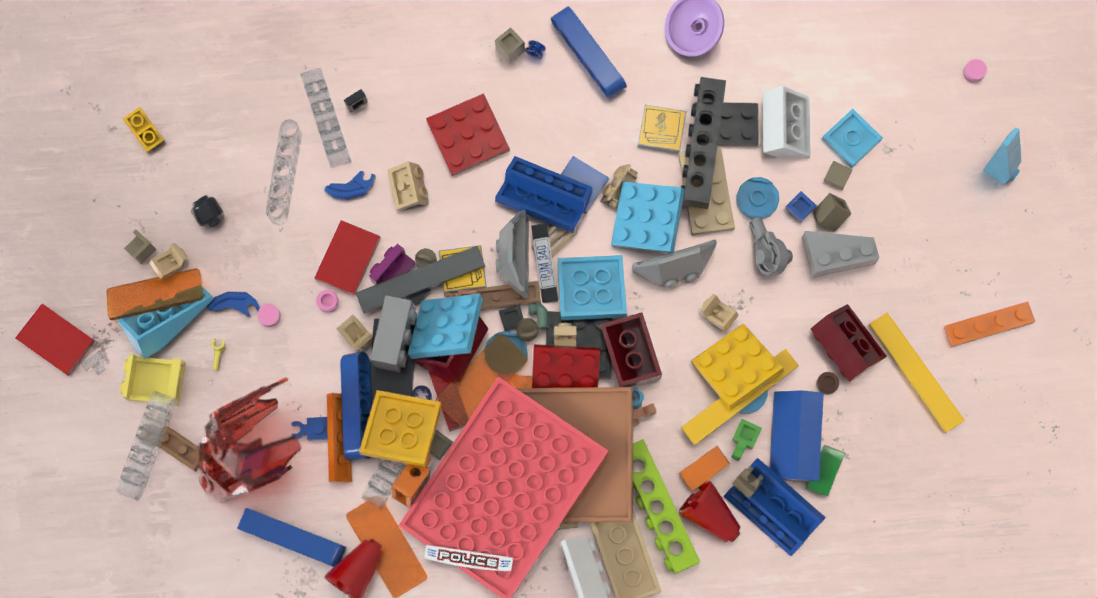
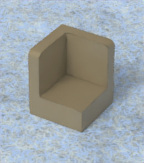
(510, 45)
(832, 212)
(140, 247)

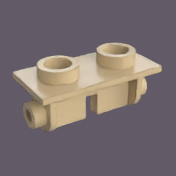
(613, 190)

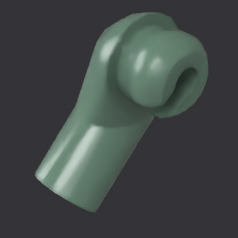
(542, 314)

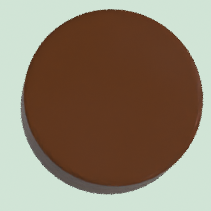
(827, 383)

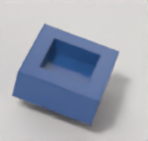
(801, 206)

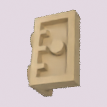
(407, 185)

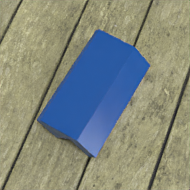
(544, 194)
(796, 435)
(777, 509)

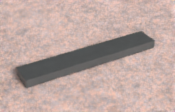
(421, 279)

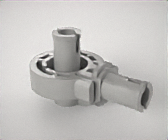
(769, 260)

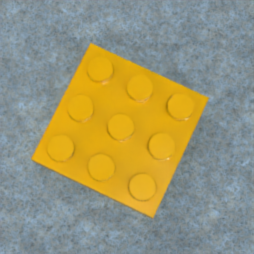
(737, 366)
(400, 428)

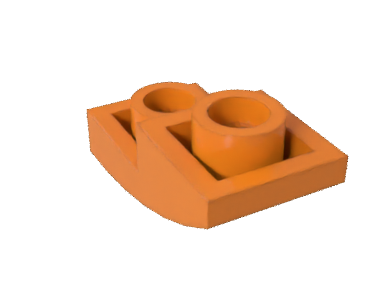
(704, 468)

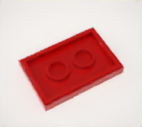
(347, 257)
(55, 339)

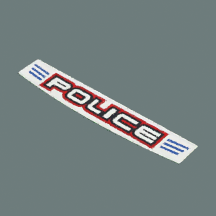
(468, 558)

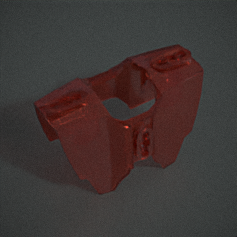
(228, 462)

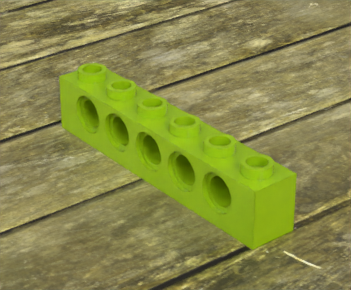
(688, 556)

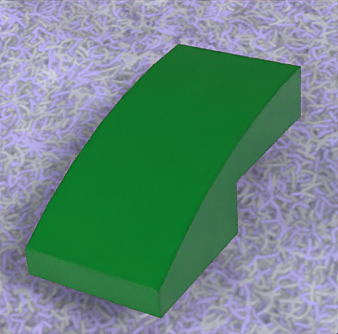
(829, 466)

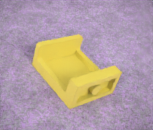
(152, 375)

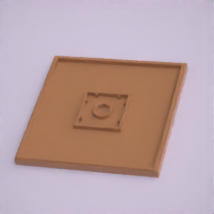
(606, 418)

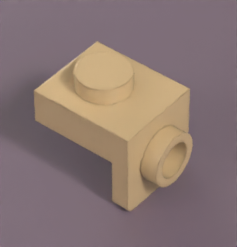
(169, 261)
(718, 313)
(355, 333)
(565, 335)

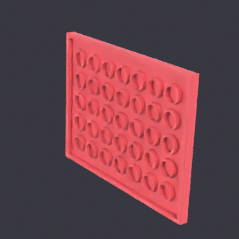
(505, 485)

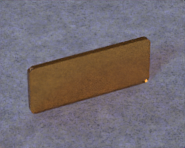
(154, 294)
(498, 359)
(398, 564)

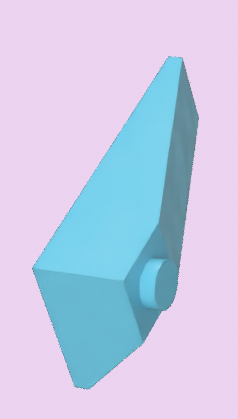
(1006, 159)
(155, 329)

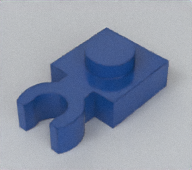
(314, 429)

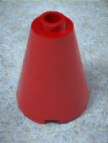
(711, 513)
(356, 570)

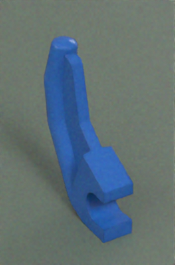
(354, 188)
(236, 300)

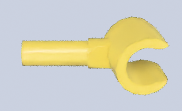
(218, 350)

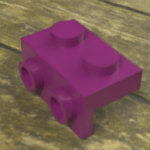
(393, 265)

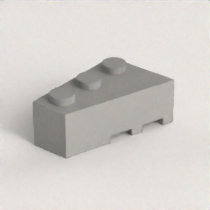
(838, 252)

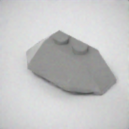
(514, 253)
(676, 266)

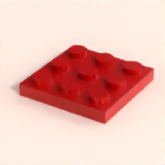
(467, 134)

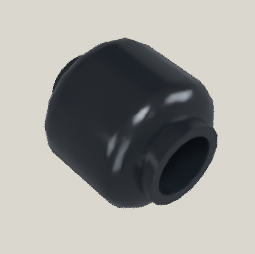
(207, 211)

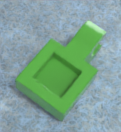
(745, 437)

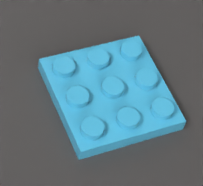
(648, 217)
(591, 287)
(445, 326)

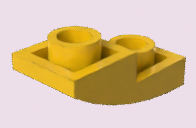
(143, 129)

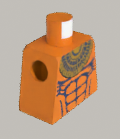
(407, 487)

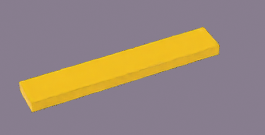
(916, 372)
(719, 412)

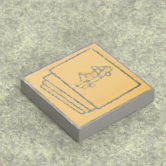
(662, 128)
(466, 282)

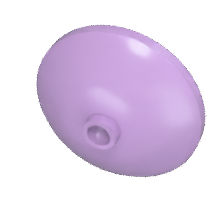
(683, 25)

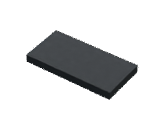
(391, 381)

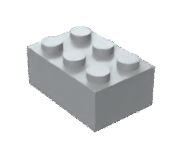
(393, 334)

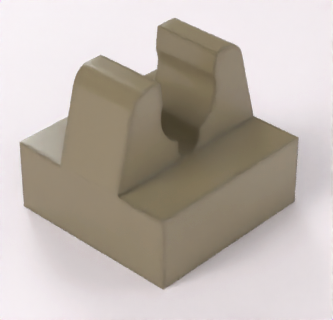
(747, 482)

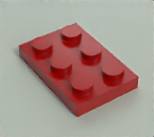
(565, 367)

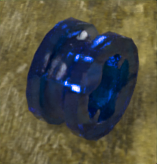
(535, 49)
(424, 389)

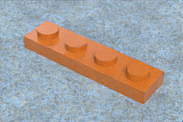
(989, 324)
(338, 465)

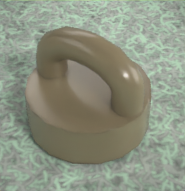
(425, 257)
(527, 329)

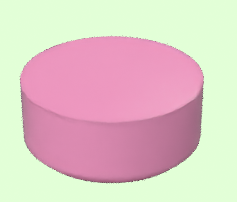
(975, 70)
(327, 301)
(269, 315)

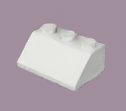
(786, 123)
(584, 568)

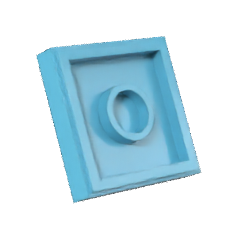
(852, 138)

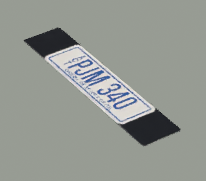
(544, 263)

